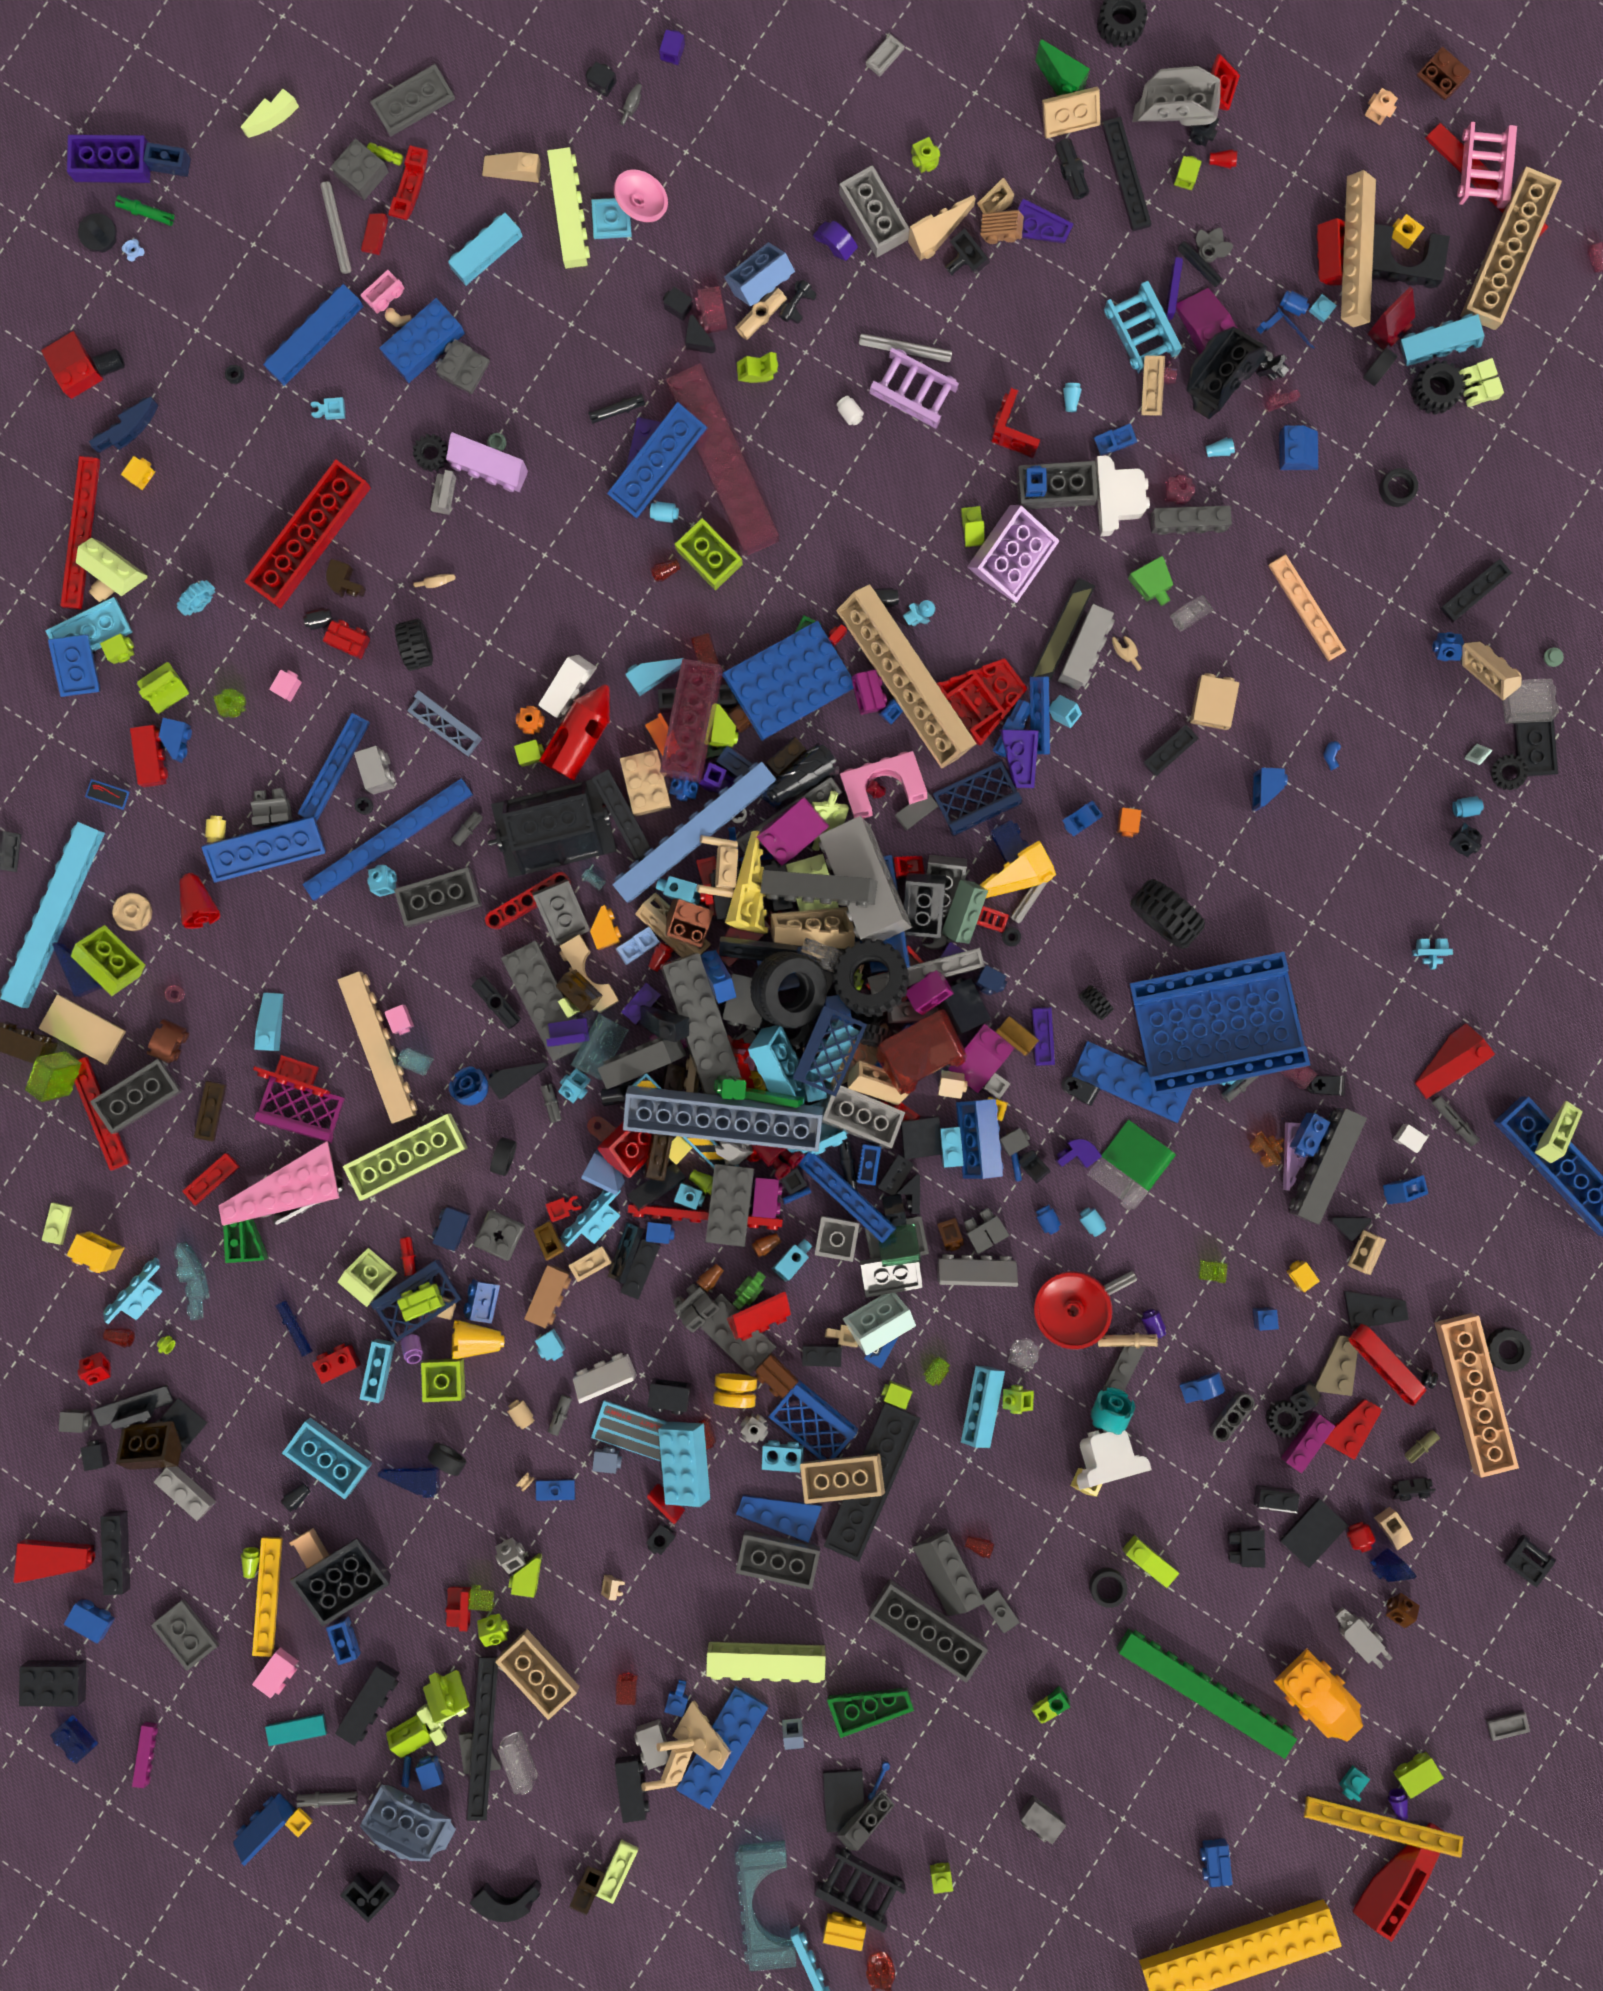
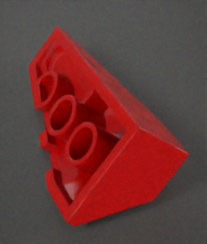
(1456, 1058)

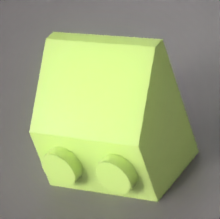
(367, 1277)

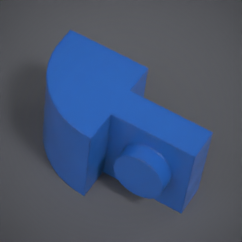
(1202, 1388)

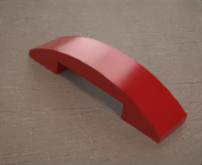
(410, 184)

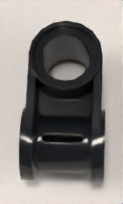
(1328, 1085)
(1083, 1090)

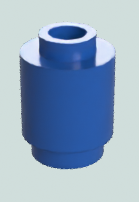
(1294, 303)
(1048, 1219)

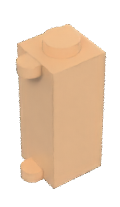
(309, 1547)

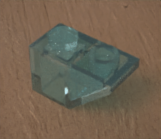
(415, 1060)

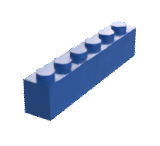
(313, 334)

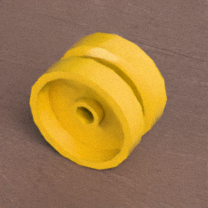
(735, 1390)

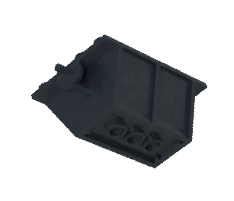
(552, 828)

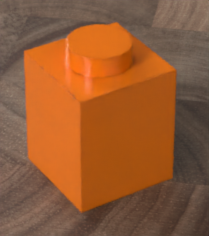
(1128, 822)

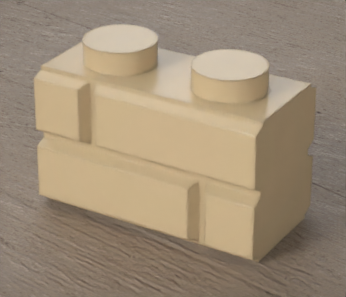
(1366, 1252)

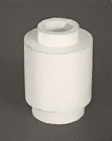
(850, 410)

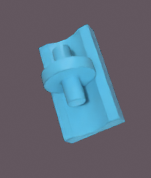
(919, 613)
(1441, 949)
(813, 1093)

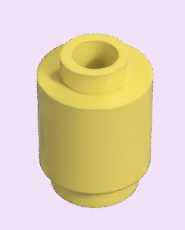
(215, 829)

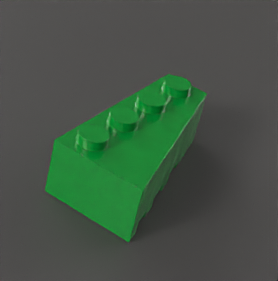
(866, 1709)

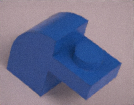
(1082, 818)

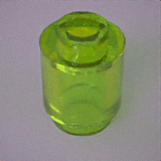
(936, 1371)

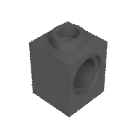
(1014, 1141)
(74, 1420)

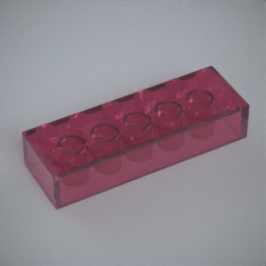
(691, 720)

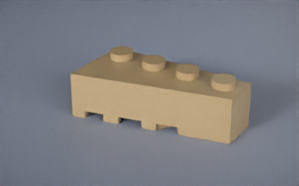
(823, 925)

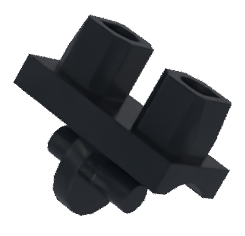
(1273, 366)

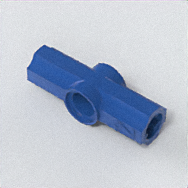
(1015, 721)

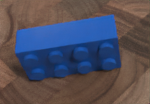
(422, 340)

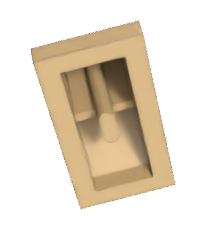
(997, 199)

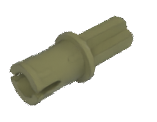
(1421, 1446)

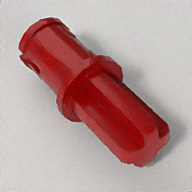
(408, 1256)

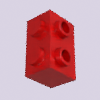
(336, 1363)

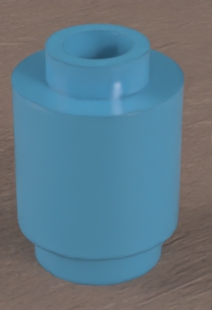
(1468, 807)

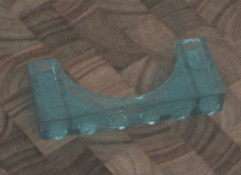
(763, 1948)

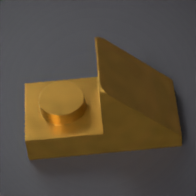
(549, 1240)

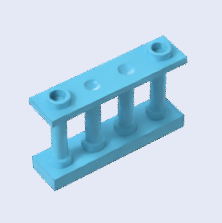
(1155, 312)

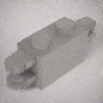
(1365, 1642)

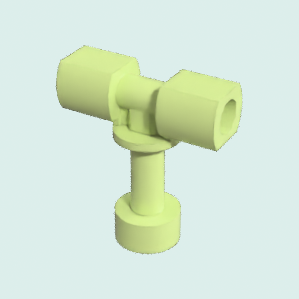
(437, 1733)

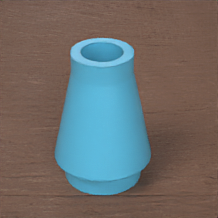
(1071, 396)
(1221, 448)

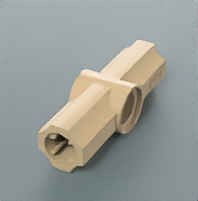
(752, 321)

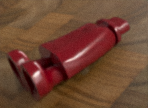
(771, 1155)

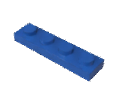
(1040, 712)

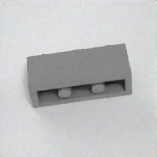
(185, 1492)

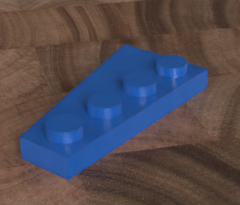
(781, 1515)

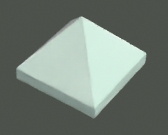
(1478, 754)

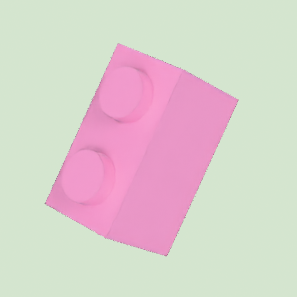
(275, 1672)

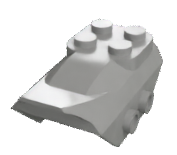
(1180, 95)

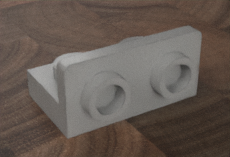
(443, 492)

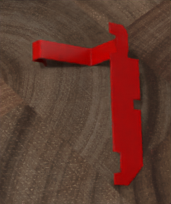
(743, 1067)

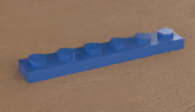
(334, 767)
(847, 1196)

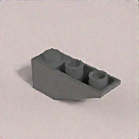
(865, 1821)

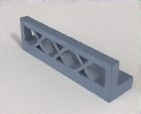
(453, 722)

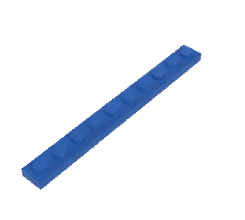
(387, 839)

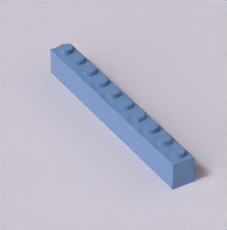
(687, 836)

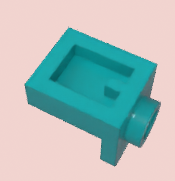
(1354, 1783)

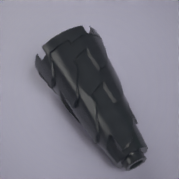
(804, 774)

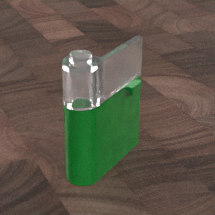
(1131, 1165)

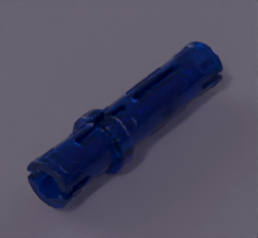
(293, 1327)

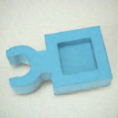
(332, 408)

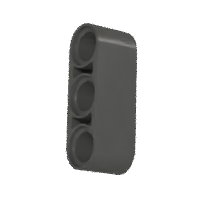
(1231, 1426)

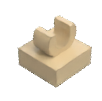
(610, 1587)

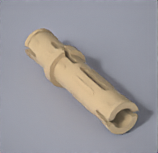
(1128, 1340)

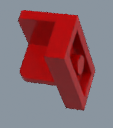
(458, 1608)

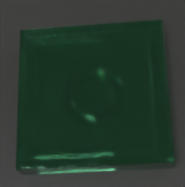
(900, 1247)

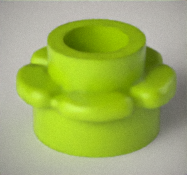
(165, 1344)

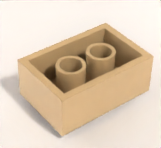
(645, 783)

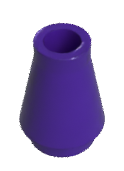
(1399, 1803)

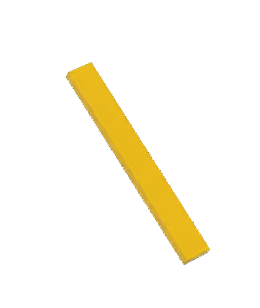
(1383, 1827)

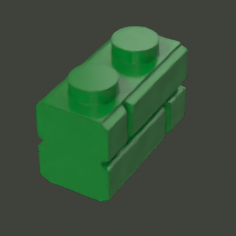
(730, 1087)

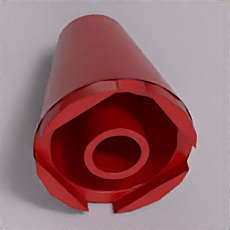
(196, 903)

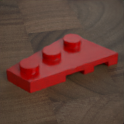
(1354, 1428)

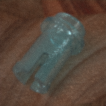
(593, 879)

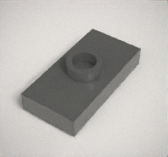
(1000, 1611)

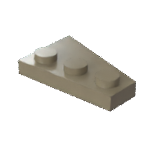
(1339, 1370)

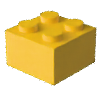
(95, 1252)

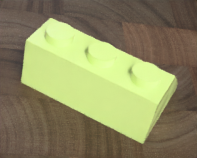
(108, 566)

